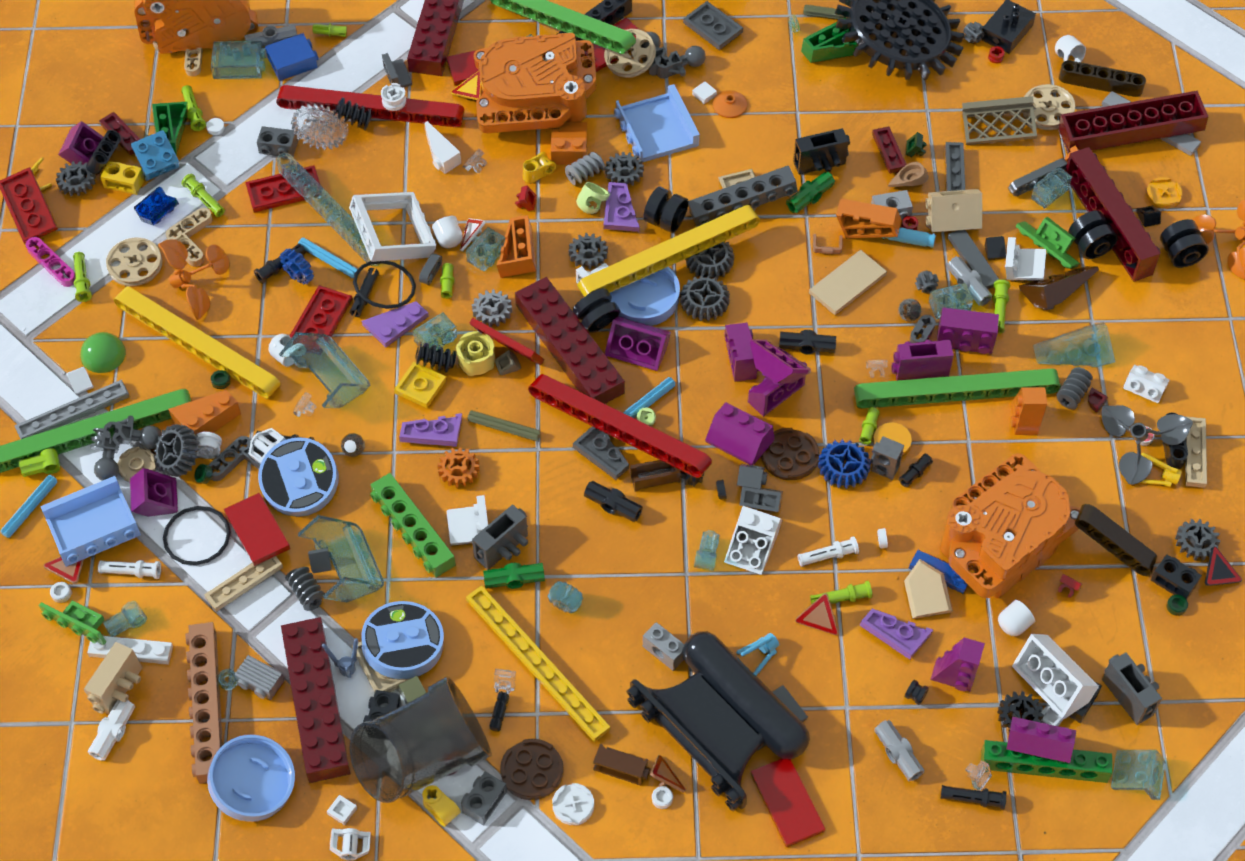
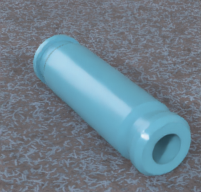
(914, 237)

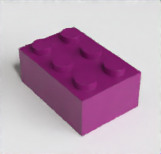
(968, 330)

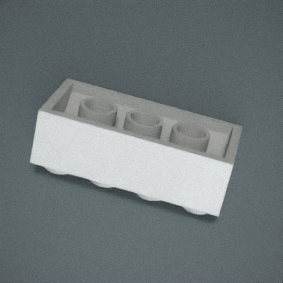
(1054, 675)

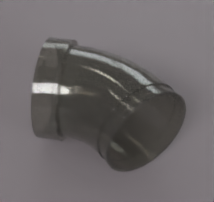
(417, 743)

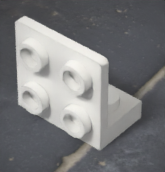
(1024, 263)
(467, 522)

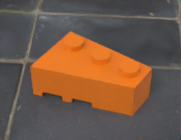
(867, 219)
(518, 249)

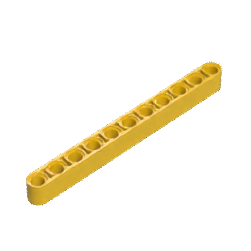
(671, 251)
(197, 342)

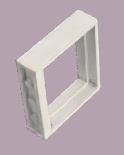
(376, 252)

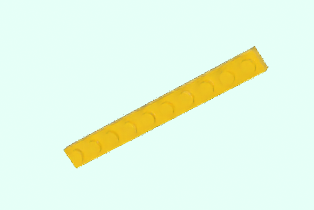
(538, 664)

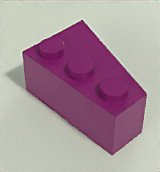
(739, 351)
(959, 665)

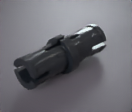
(915, 470)

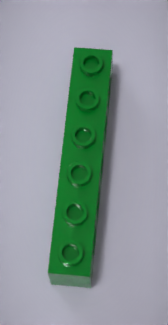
(1083, 764)

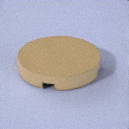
(134, 460)

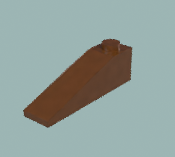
(1057, 288)

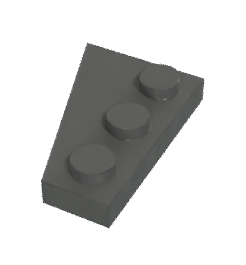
(599, 449)

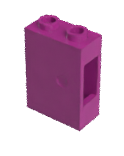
(922, 360)

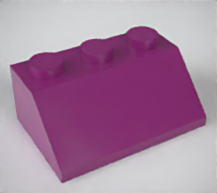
(637, 343)
(769, 395)
(740, 434)
(1041, 739)

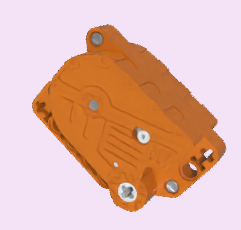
(193, 23)
(534, 82)
(1006, 526)

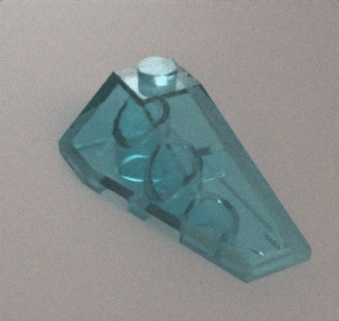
(1080, 347)

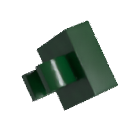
(915, 145)

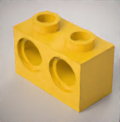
(122, 177)

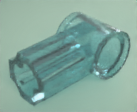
(707, 555)
(130, 616)

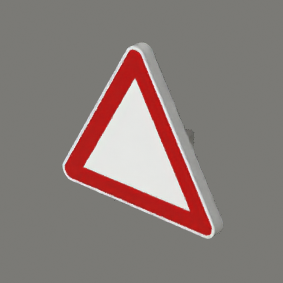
(472, 228)

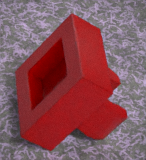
(527, 198)
(1070, 583)

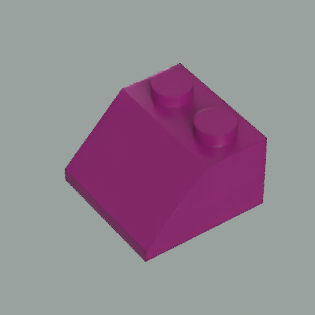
(80, 143)
(153, 493)

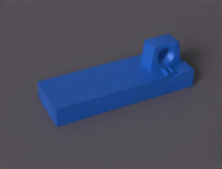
(952, 579)

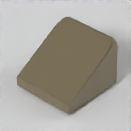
(507, 363)

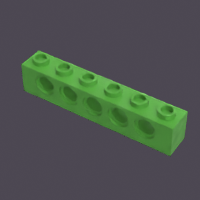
(389, 487)

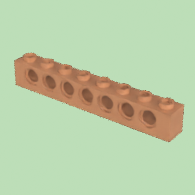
(204, 635)

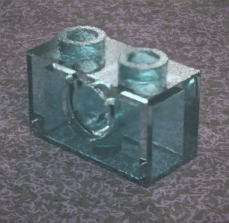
(439, 326)

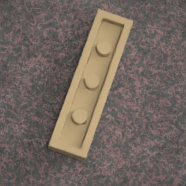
(1196, 460)
(241, 583)

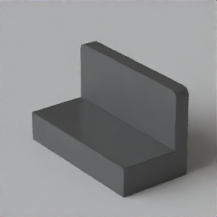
(396, 71)

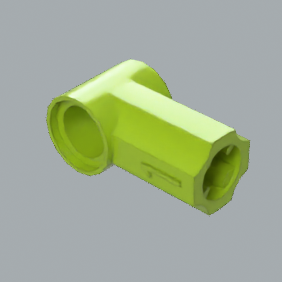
(45, 462)

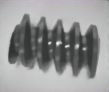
(1074, 388)
(305, 588)

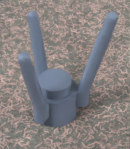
(345, 664)

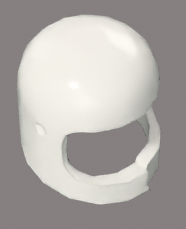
(1068, 46)
(447, 231)
(276, 346)
(1015, 618)

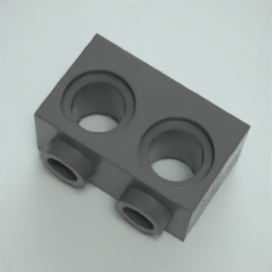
(276, 141)
(752, 476)
(761, 498)
(488, 800)

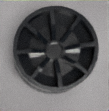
(665, 209)
(1093, 234)
(1184, 243)

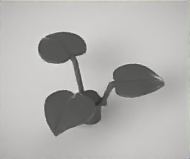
(1134, 466)

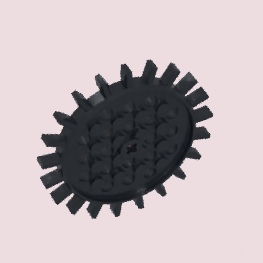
(901, 34)

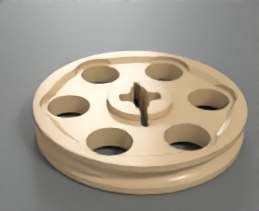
(637, 53)
(1048, 100)
(131, 256)

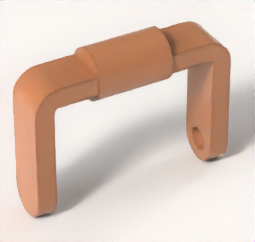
(827, 250)

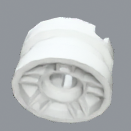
(393, 97)
(208, 445)

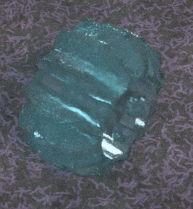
(565, 597)

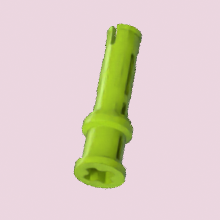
(194, 113)
(198, 190)
(81, 282)
(1001, 299)
(850, 593)

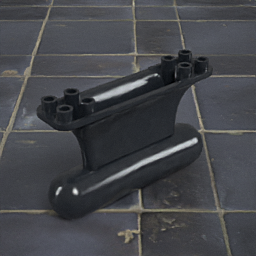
(721, 715)

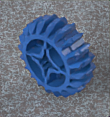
(832, 461)

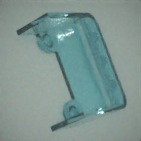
(329, 365)
(349, 555)

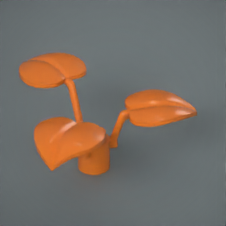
(1207, 226)
(175, 254)

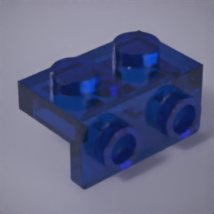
(155, 206)

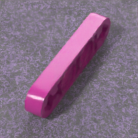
(53, 260)

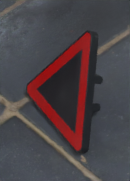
(1220, 570)

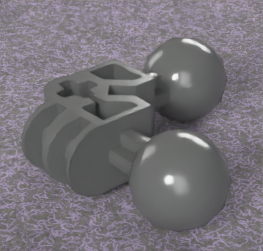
(668, 66)
(107, 466)

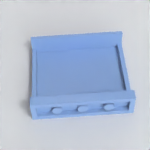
(658, 125)
(90, 521)

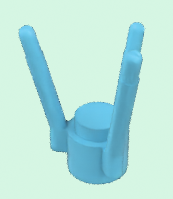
(766, 645)

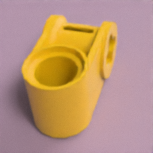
(537, 168)
(442, 807)

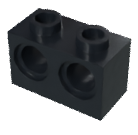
(1174, 581)
(380, 697)

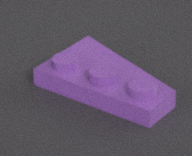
(619, 209)
(395, 323)
(434, 432)
(901, 636)

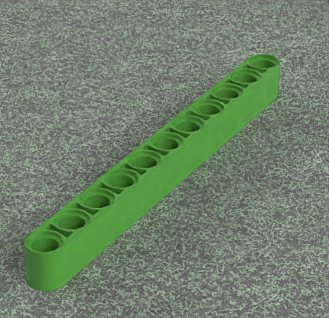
(572, 22)
(954, 388)
(81, 432)

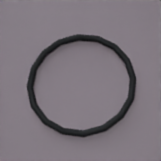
(382, 305)
(201, 561)

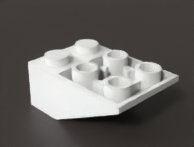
(753, 540)

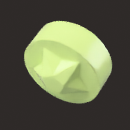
(646, 416)

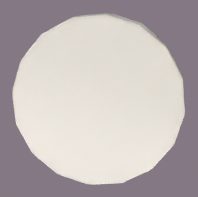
(573, 804)

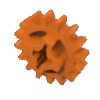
(458, 467)

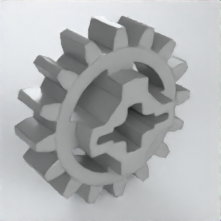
(492, 308)

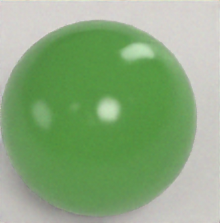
(102, 352)

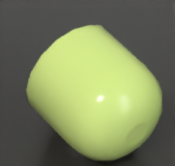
(589, 193)

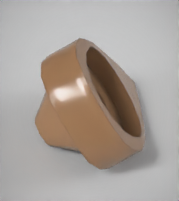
(910, 175)

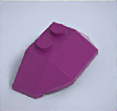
(777, 363)

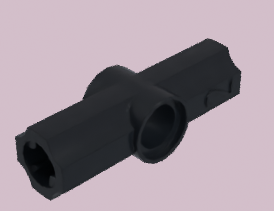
(807, 342)
(613, 501)

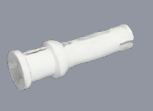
(837, 550)
(138, 569)

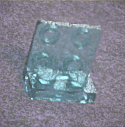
(1139, 771)

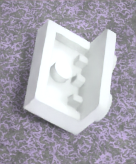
(1146, 383)

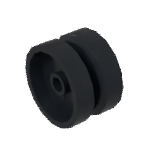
(596, 310)

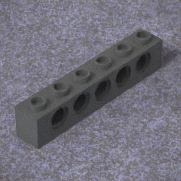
(750, 192)

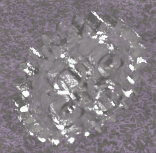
(319, 126)

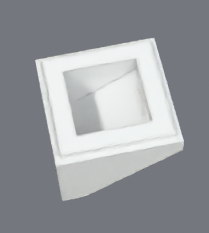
(79, 380)

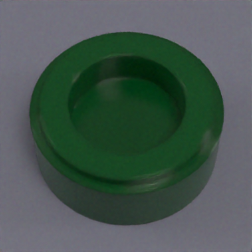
(220, 379)
(203, 474)
(1177, 605)

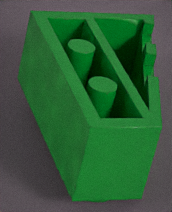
(827, 44)
(172, 120)

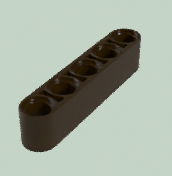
(1102, 78)
(1116, 540)

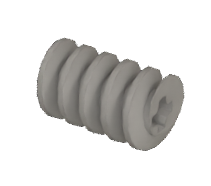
(584, 166)

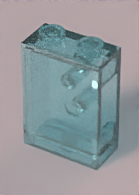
(238, 59)

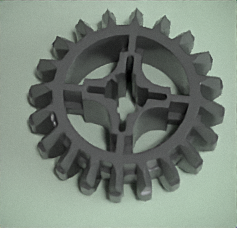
(709, 262)
(715, 301)
(176, 450)

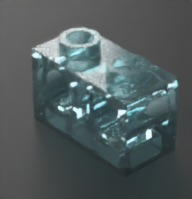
(1051, 187)
(485, 249)
(950, 298)

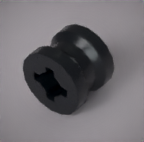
(916, 692)

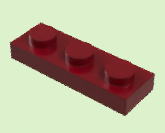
(113, 122)
(889, 149)

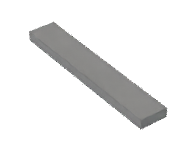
(1182, 142)
(73, 410)

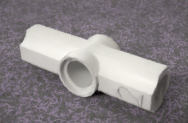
(111, 729)

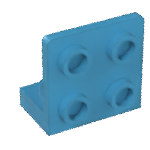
(155, 155)

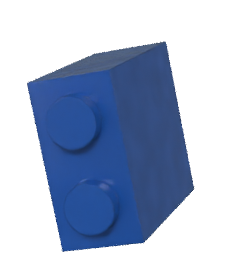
(291, 56)

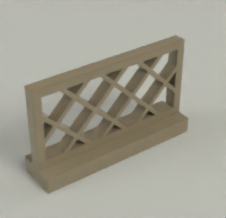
(1013, 106)

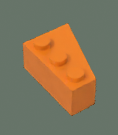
(1028, 410)
(206, 413)

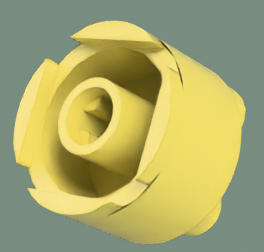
(475, 353)

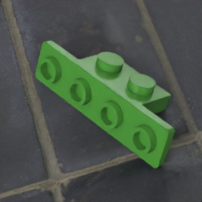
(1052, 238)
(78, 618)

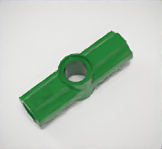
(810, 192)
(513, 575)

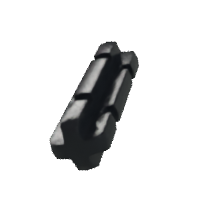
(499, 711)

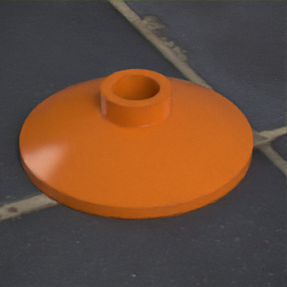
(729, 104)

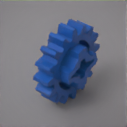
(296, 266)

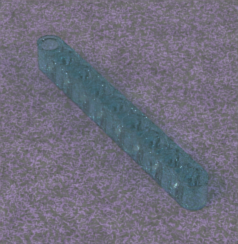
(322, 202)

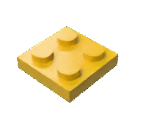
(420, 385)

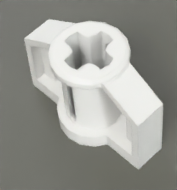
(263, 443)
(350, 841)

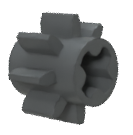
(973, 32)
(926, 281)

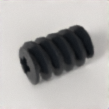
(353, 113)
(434, 357)

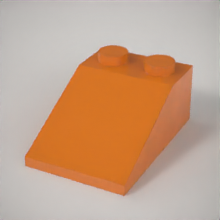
(569, 143)

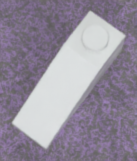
(443, 153)

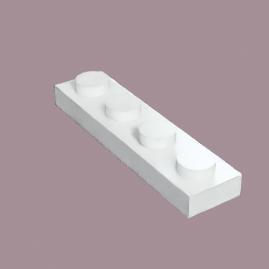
(145, 650)

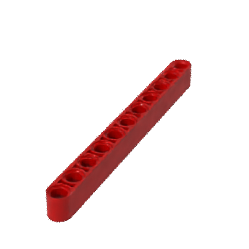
(414, 111)
(620, 426)

